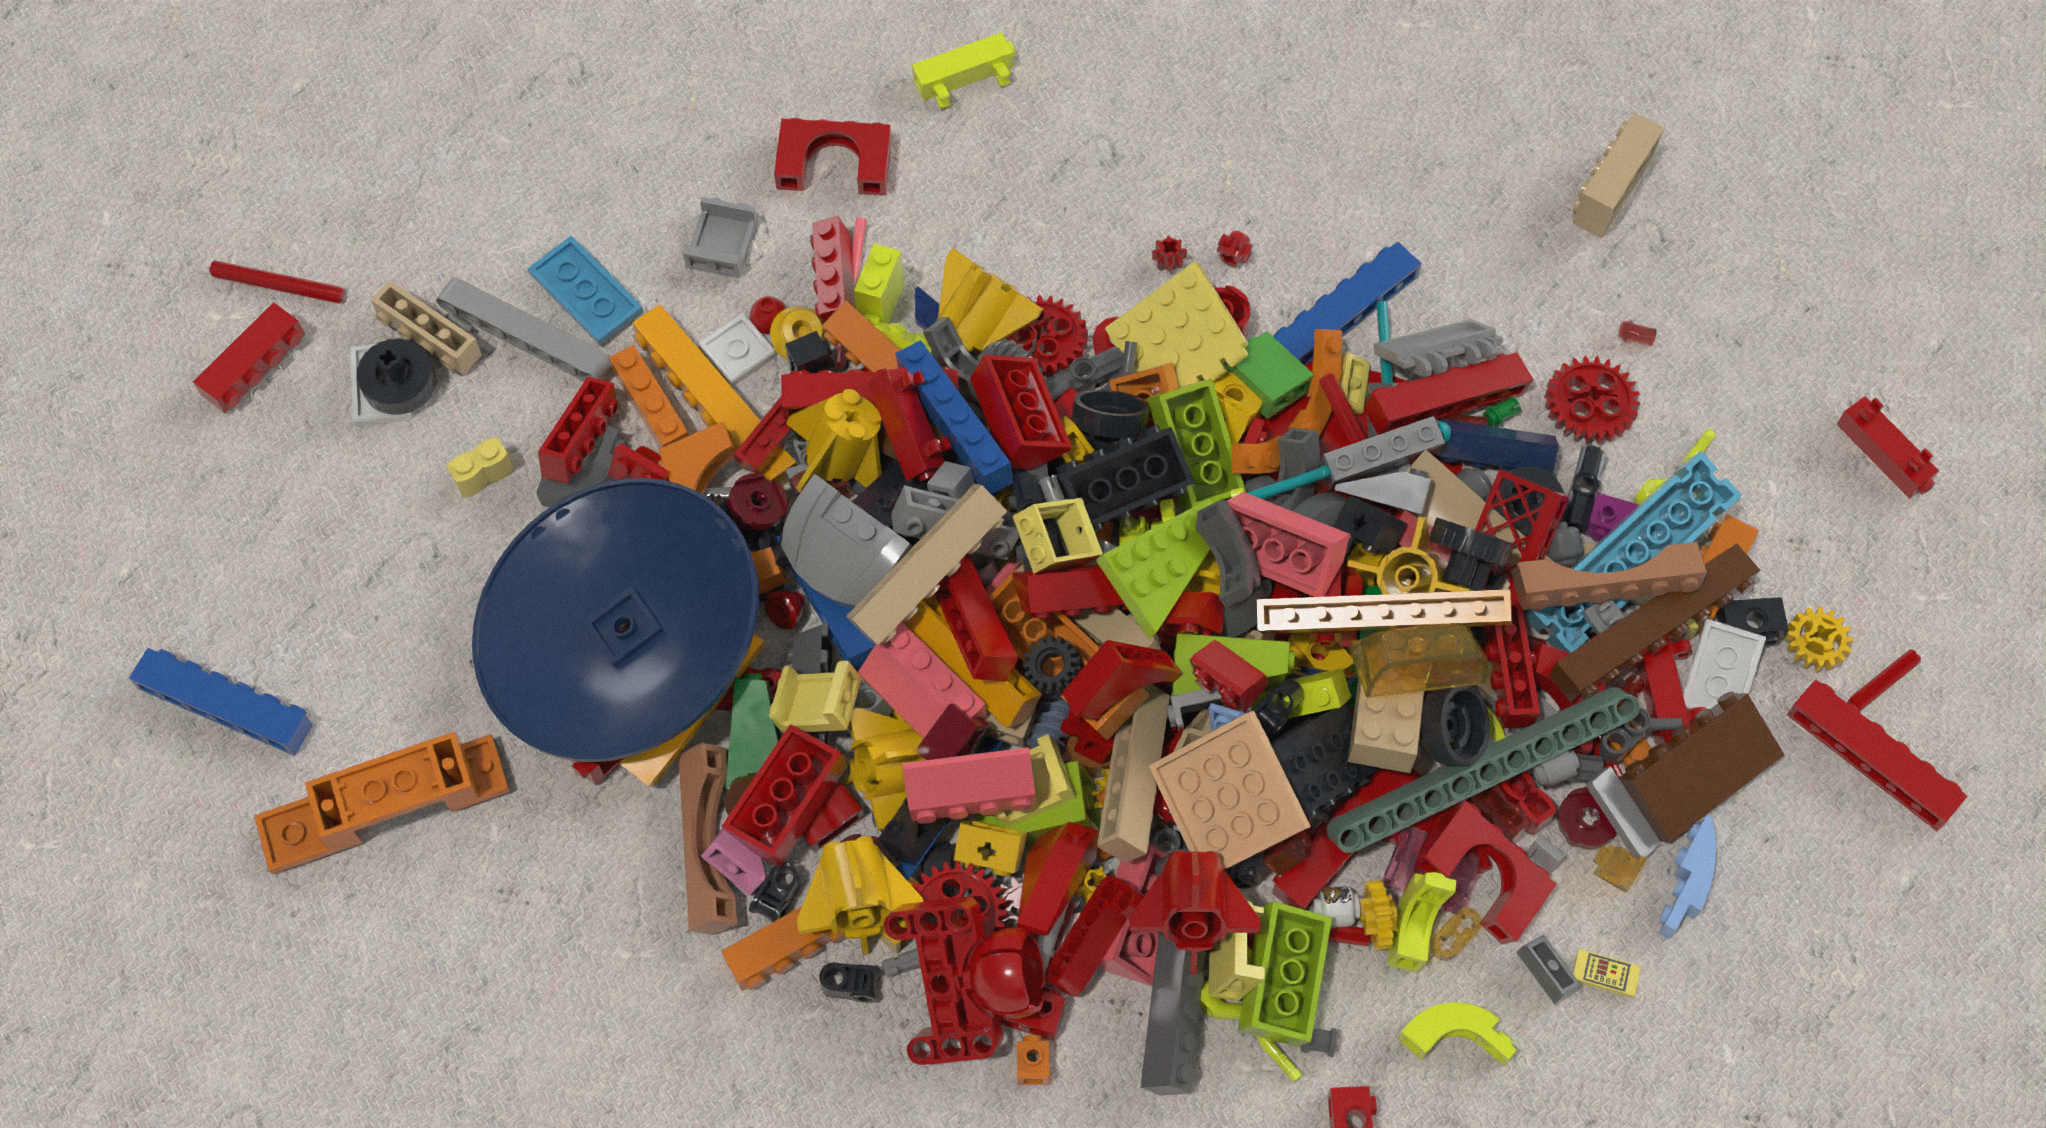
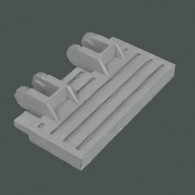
(1429, 348)

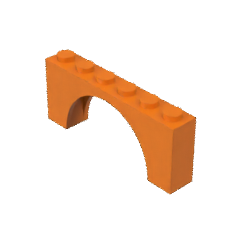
(695, 463)

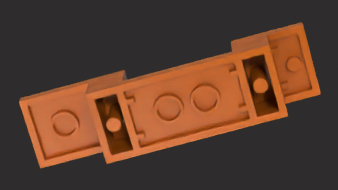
(377, 792)

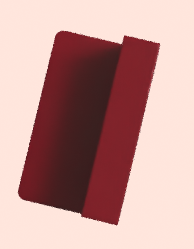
(952, 734)

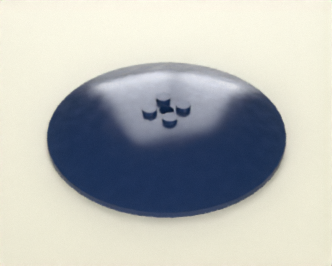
(566, 584)

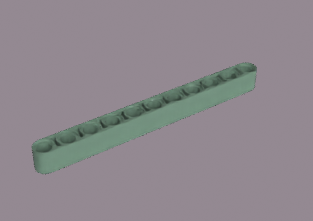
(1497, 769)

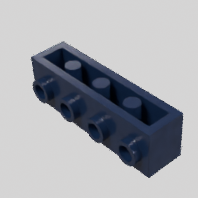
(1498, 447)

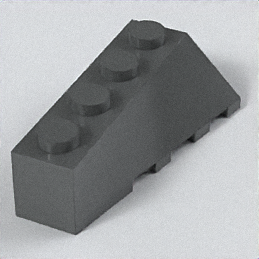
(811, 656)

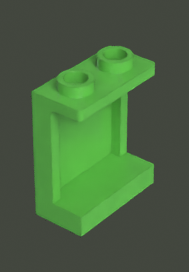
(1272, 374)

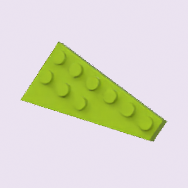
(1156, 567)

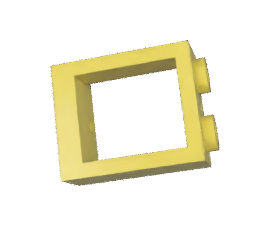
(1070, 517)

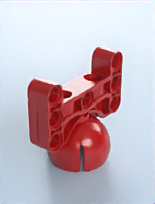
(984, 976)

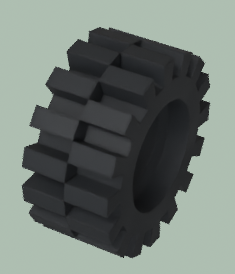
(1041, 653)

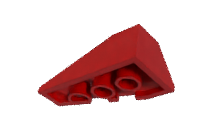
(1054, 873)

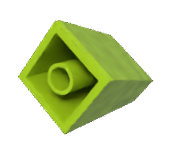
(1267, 656)
(1077, 811)

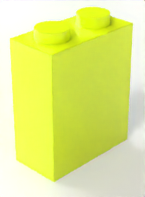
(880, 283)

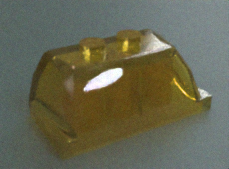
(1419, 659)

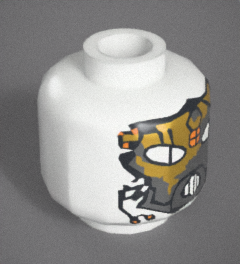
(1339, 904)

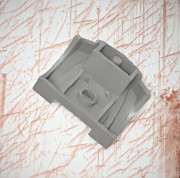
(838, 544)

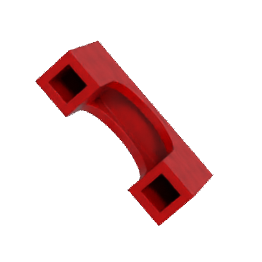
(803, 138)
(1522, 882)

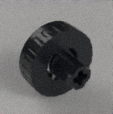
(387, 363)
(1109, 415)
(1508, 489)
(1467, 548)
(1455, 715)

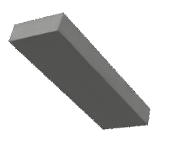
(1623, 813)

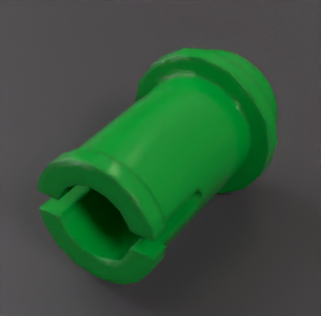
(1501, 412)

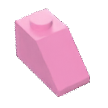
(735, 862)

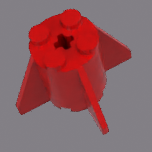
(1194, 904)

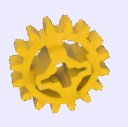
(1819, 649)
(1378, 914)

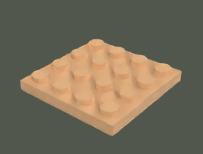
(1230, 792)

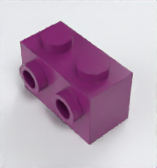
(1607, 514)

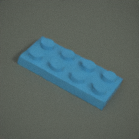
(585, 290)

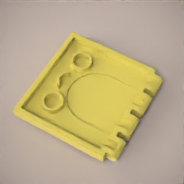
(1183, 326)

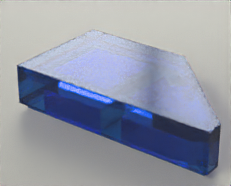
(925, 309)

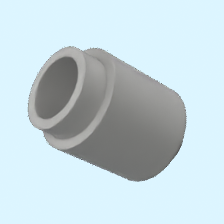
(1556, 769)

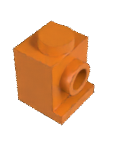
(1033, 1072)

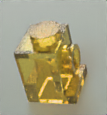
(1617, 866)

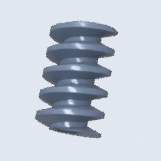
(1050, 720)

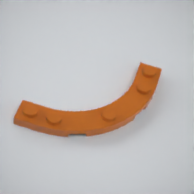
(1265, 456)

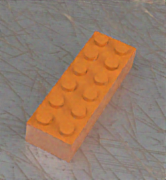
(1025, 630)

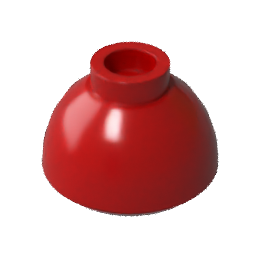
(764, 311)
(784, 608)

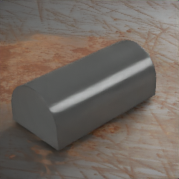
(1548, 969)

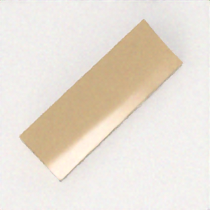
(1457, 503)

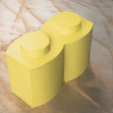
(483, 465)

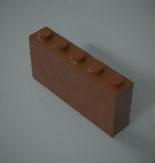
(1701, 765)

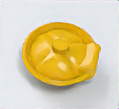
(793, 324)

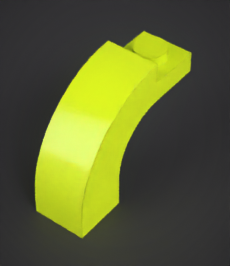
(1416, 917)
(1456, 1020)

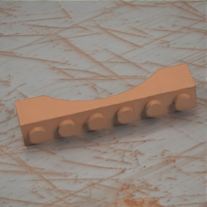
(1550, 584)
(709, 898)

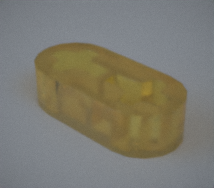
(1461, 939)

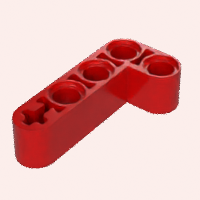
(1092, 935)

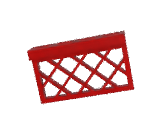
(1543, 528)

